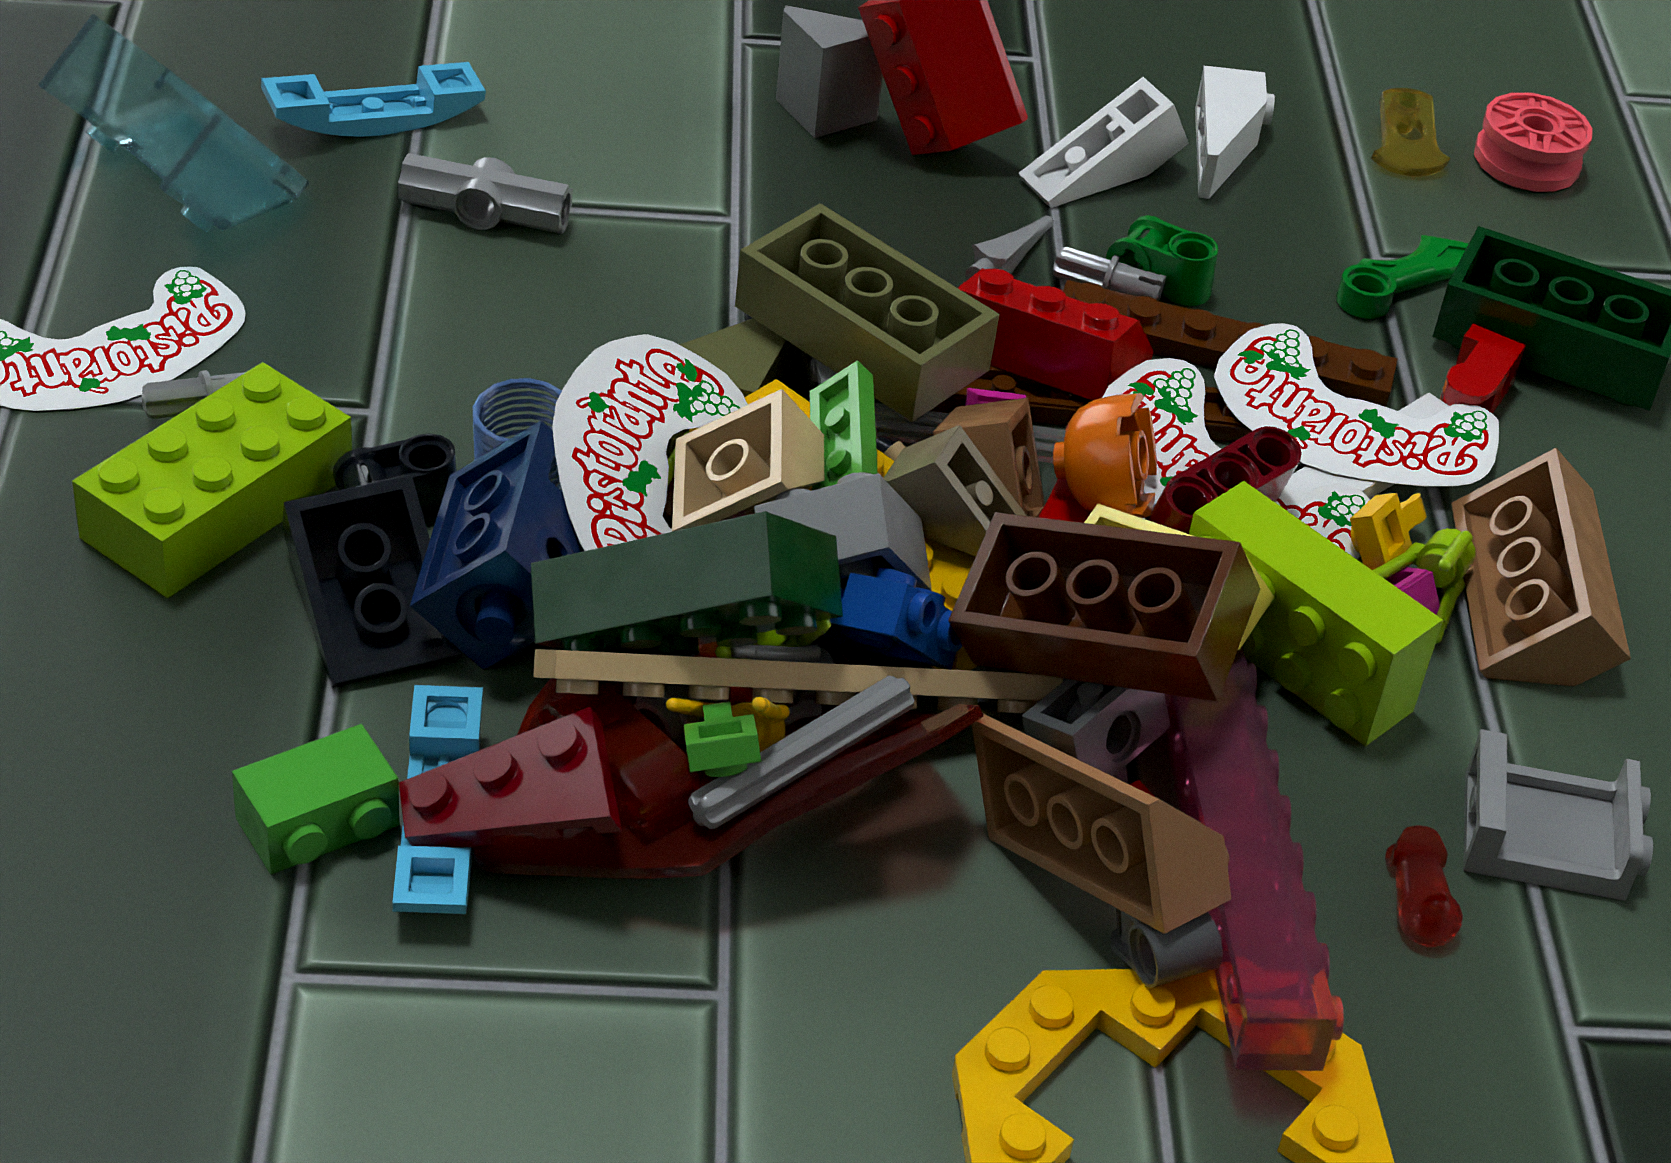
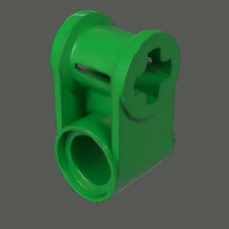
(1180, 255)

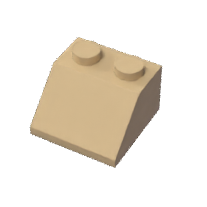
(745, 461)

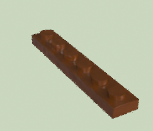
(1205, 337)

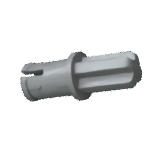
(1109, 274)
(175, 396)

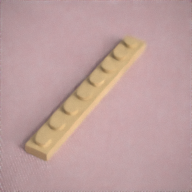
(776, 680)

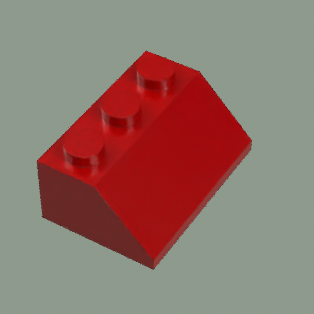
(943, 70)
(1058, 337)

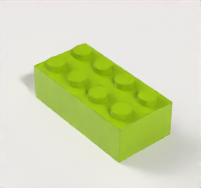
(211, 478)
(1334, 625)

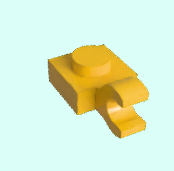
(1383, 527)

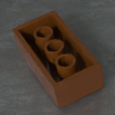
(1106, 605)

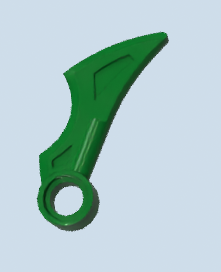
(1429, 263)

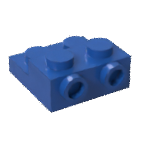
(894, 620)

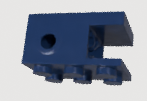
(481, 550)

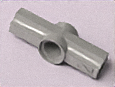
(485, 193)

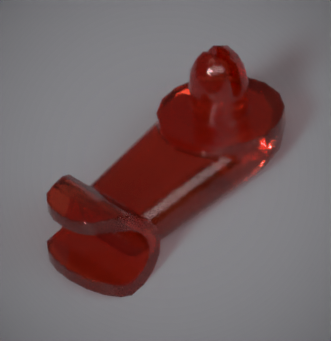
(1423, 896)

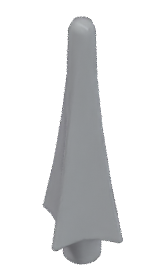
(1008, 249)

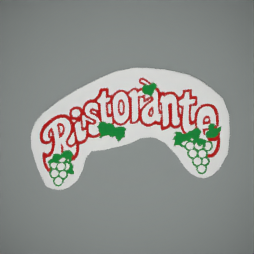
(113, 361)
(1274, 383)
(1176, 402)
(616, 431)

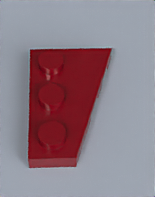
(524, 784)

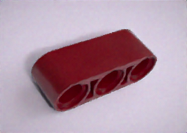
(1260, 458)

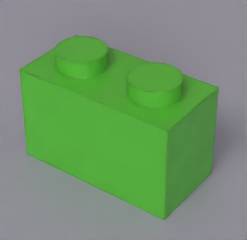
(316, 798)

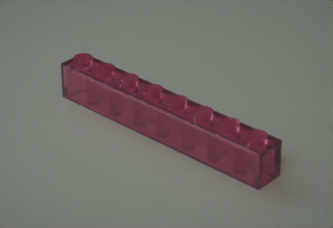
(1271, 961)

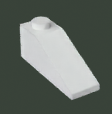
(1228, 122)
(1110, 148)

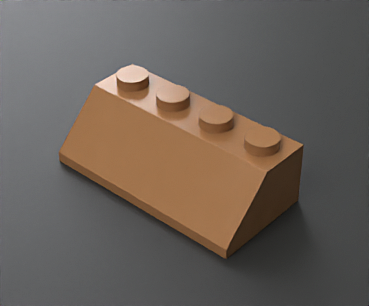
(1540, 577)
(1098, 830)

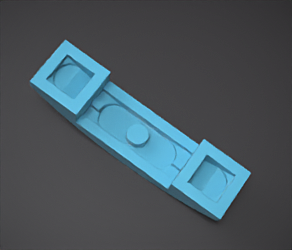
(438, 95)
(442, 730)

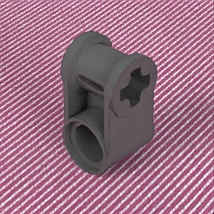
(1168, 956)

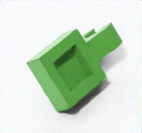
(722, 742)

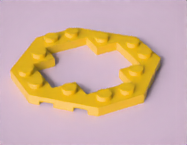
(1066, 1006)

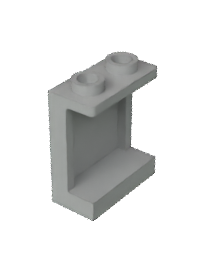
(1554, 824)

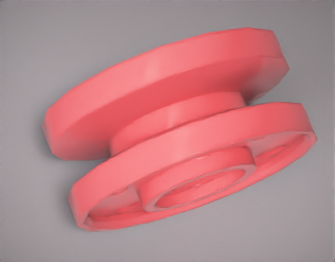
(1533, 142)

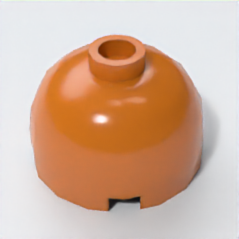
(1109, 455)

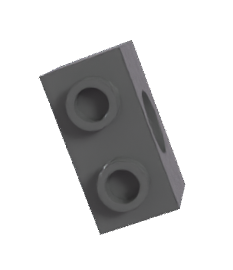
(1098, 722)

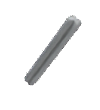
(802, 752)

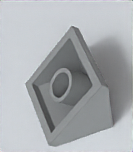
(827, 71)

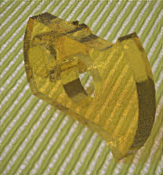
(1400, 112)

